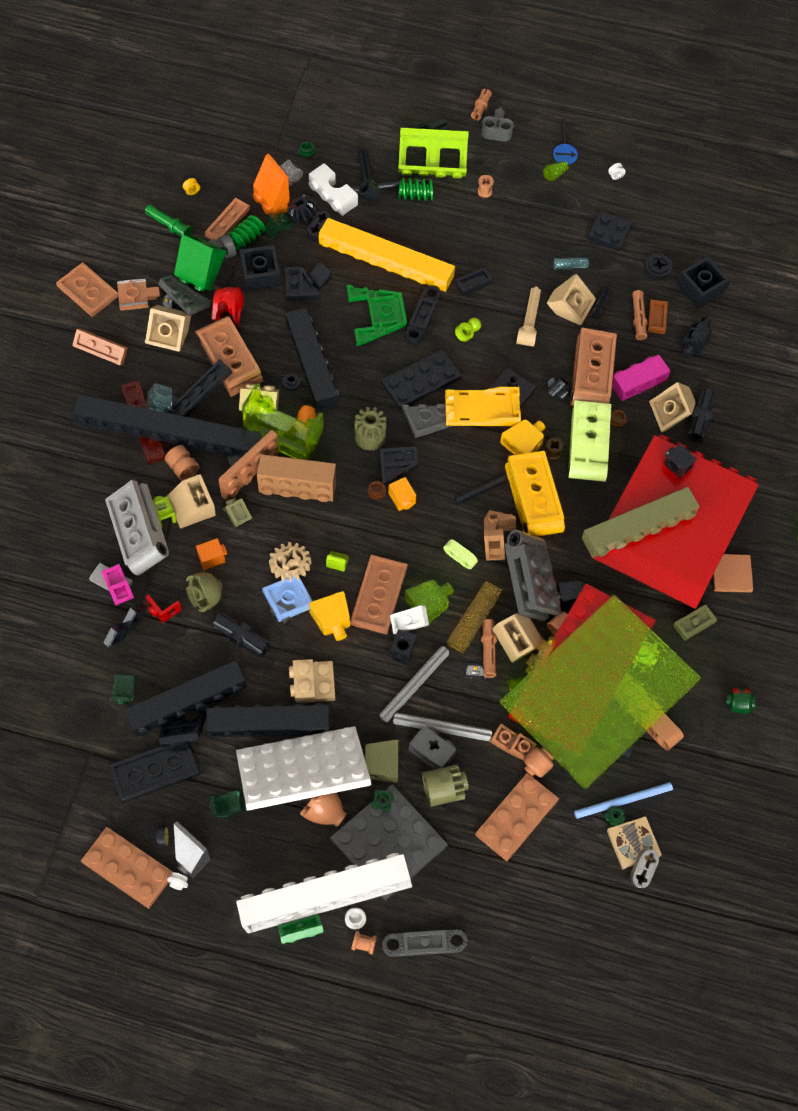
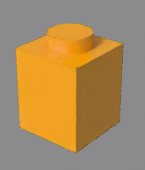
(402, 494)

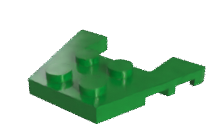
(385, 311)

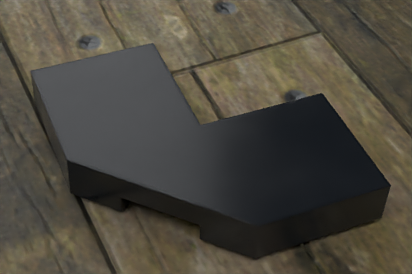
(132, 619)

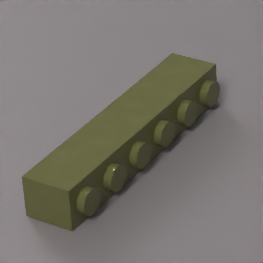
(640, 522)

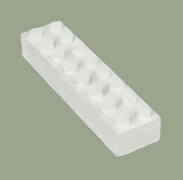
(324, 893)

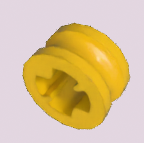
(191, 186)

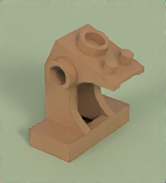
(494, 526)

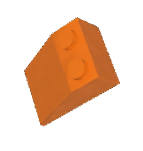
(271, 187)

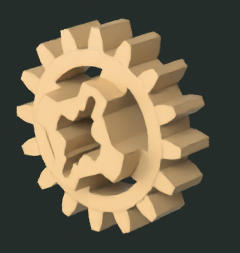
(290, 562)

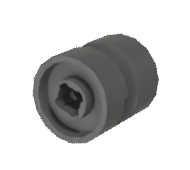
(226, 243)

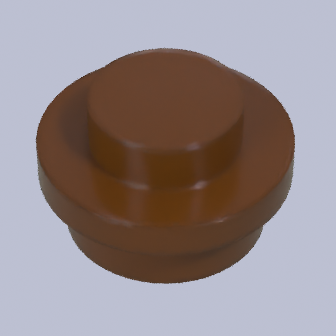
(618, 418)
(376, 490)

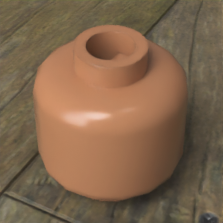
(538, 762)

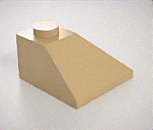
(572, 300)
(672, 405)

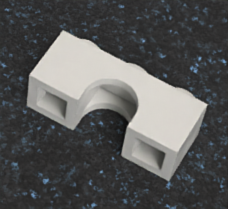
(340, 199)

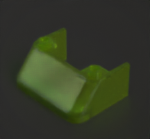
(294, 436)

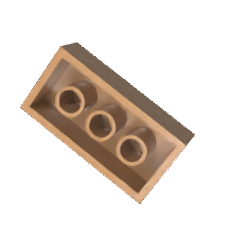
(296, 478)

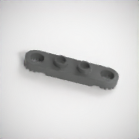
(424, 943)

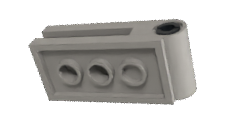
(137, 527)

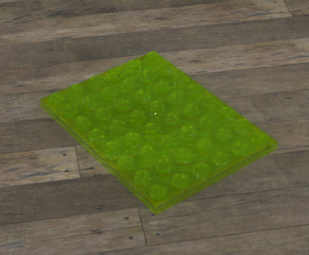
(600, 691)

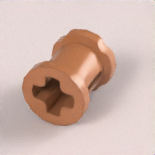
(485, 188)
(364, 942)

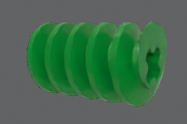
(416, 188)
(246, 231)

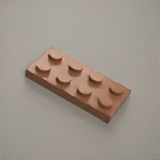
(247, 466)
(517, 817)
(127, 867)

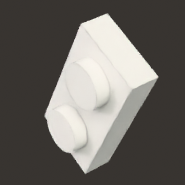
(409, 619)

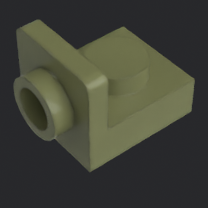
(237, 511)

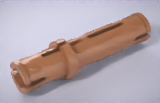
(639, 314)
(489, 640)

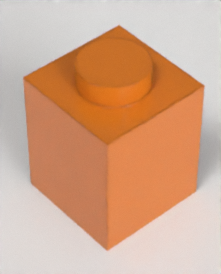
(211, 554)

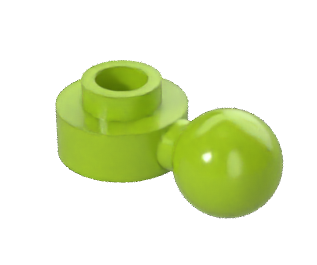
(466, 330)

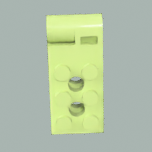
(589, 441)

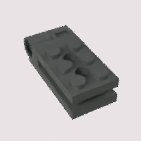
(532, 576)

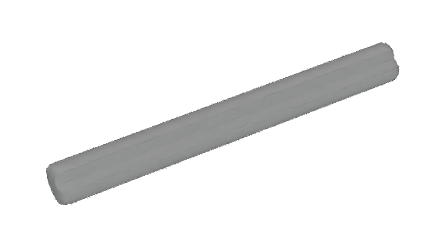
(411, 687)
(443, 726)

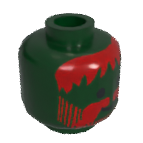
(741, 700)

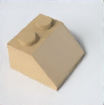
(167, 327)

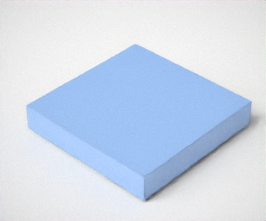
(295, 594)

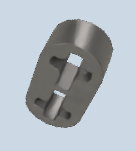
(648, 870)

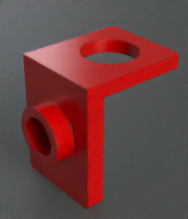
(162, 615)

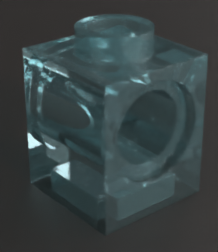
(159, 398)

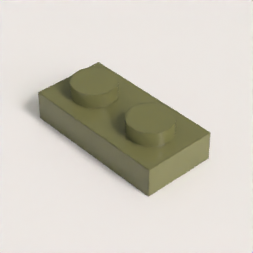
(695, 622)

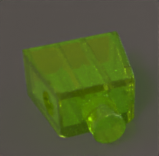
(431, 596)

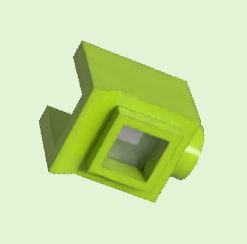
(163, 509)

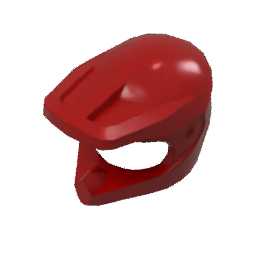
(230, 300)

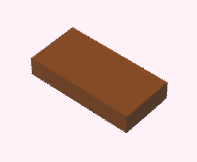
(657, 316)

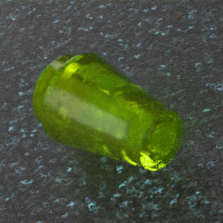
(553, 171)

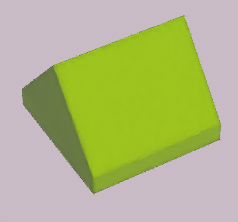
(337, 561)

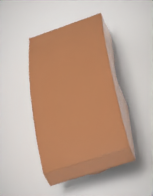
(512, 743)

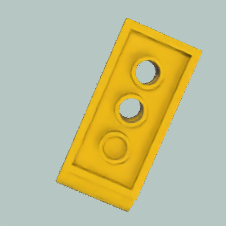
(535, 494)

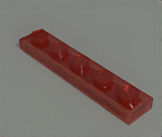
(134, 396)

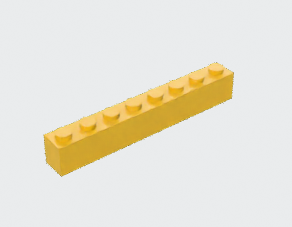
(386, 254)

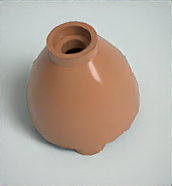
(324, 810)

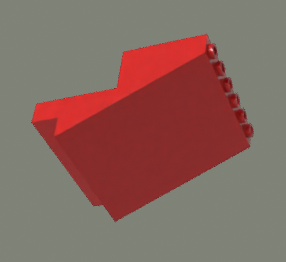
(686, 555)

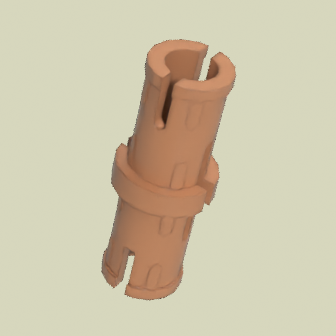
(481, 104)

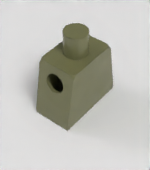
(382, 760)

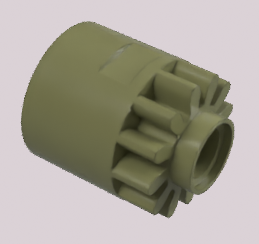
(370, 429)
(444, 785)

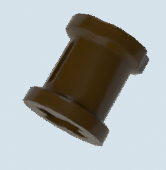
(553, 449)

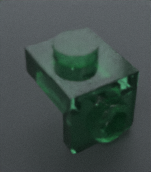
(277, 223)
(123, 688)
(227, 804)

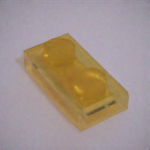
(544, 650)

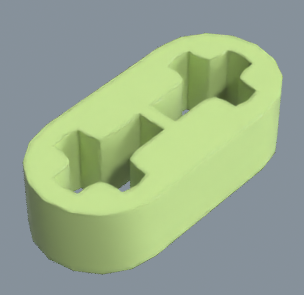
(460, 554)

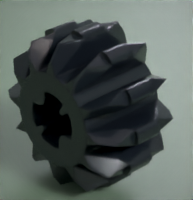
(302, 208)

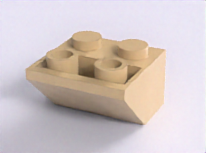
(191, 501)
(517, 636)

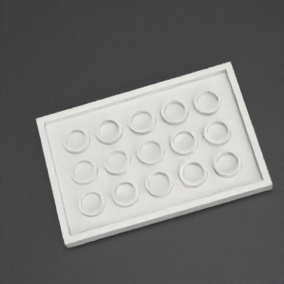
(302, 768)

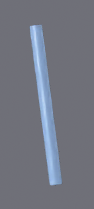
(623, 800)

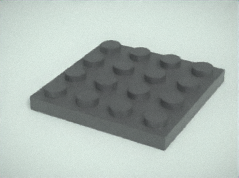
(382, 833)

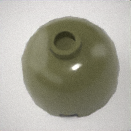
(204, 590)

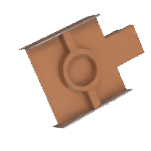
(134, 294)

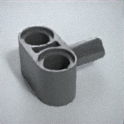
(497, 127)

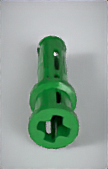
(174, 224)

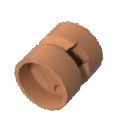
(181, 463)

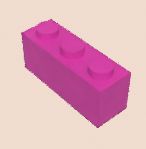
(640, 377)

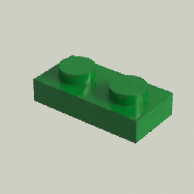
(300, 929)

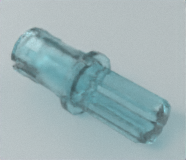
(569, 263)

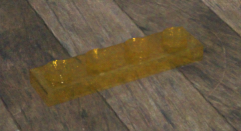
(474, 617)

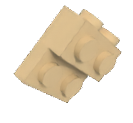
(312, 681)

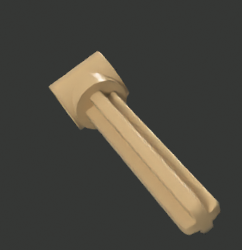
(527, 333)

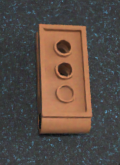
(224, 342)
(593, 366)

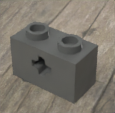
(437, 757)

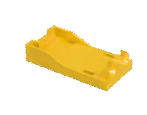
(483, 407)

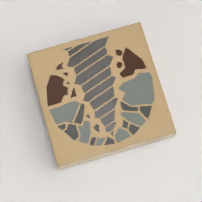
(632, 838)

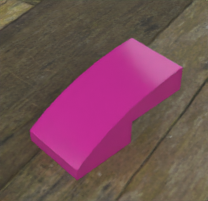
(117, 584)

